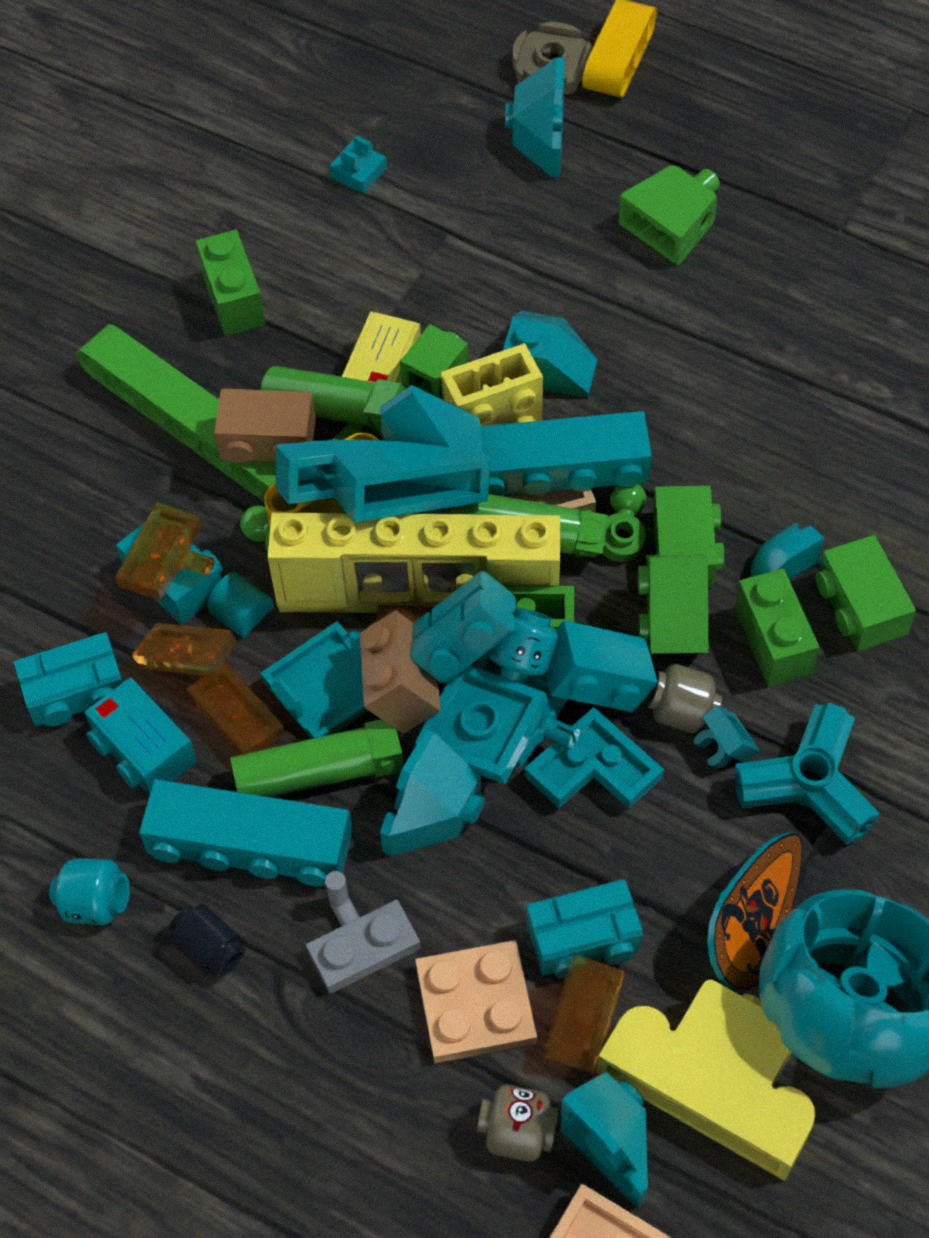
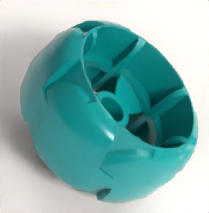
(844, 1022)

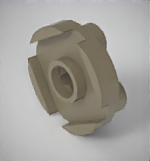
(557, 38)

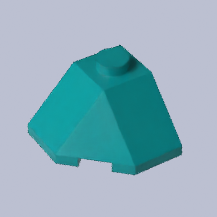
(539, 116)
(557, 351)
(429, 420)
(434, 798)
(610, 1130)

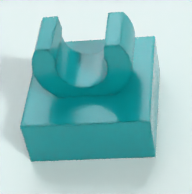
(358, 165)
(730, 735)

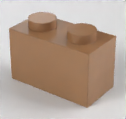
(258, 420)
(392, 682)

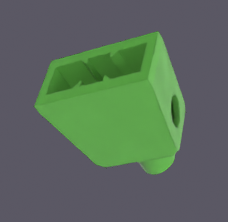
(671, 210)

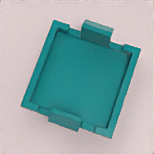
(321, 682)

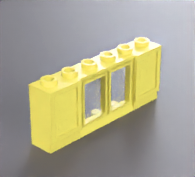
(403, 559)

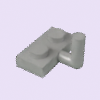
(362, 942)

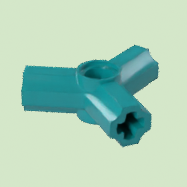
(819, 752)

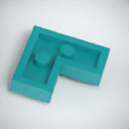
(600, 754)

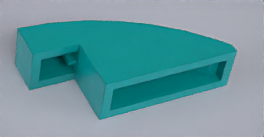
(381, 476)

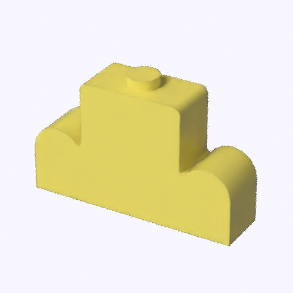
(716, 1074)

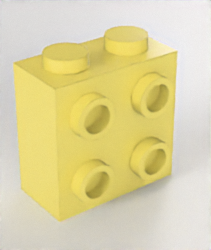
(497, 387)

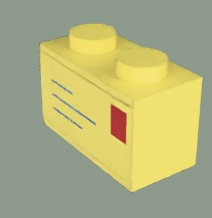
(381, 348)

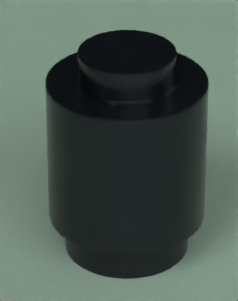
(206, 940)

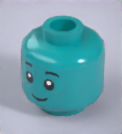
(528, 648)
(90, 891)

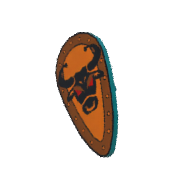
(752, 909)

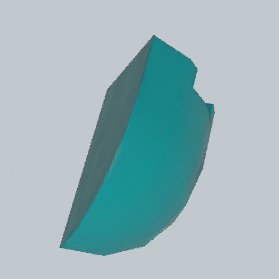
(789, 549)

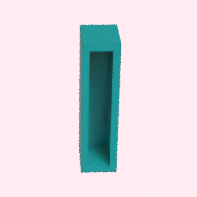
(567, 454)
(245, 832)

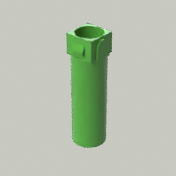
(336, 396)
(580, 531)
(319, 761)

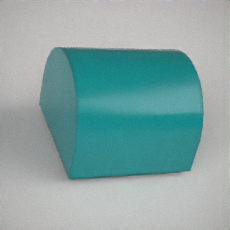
(238, 603)

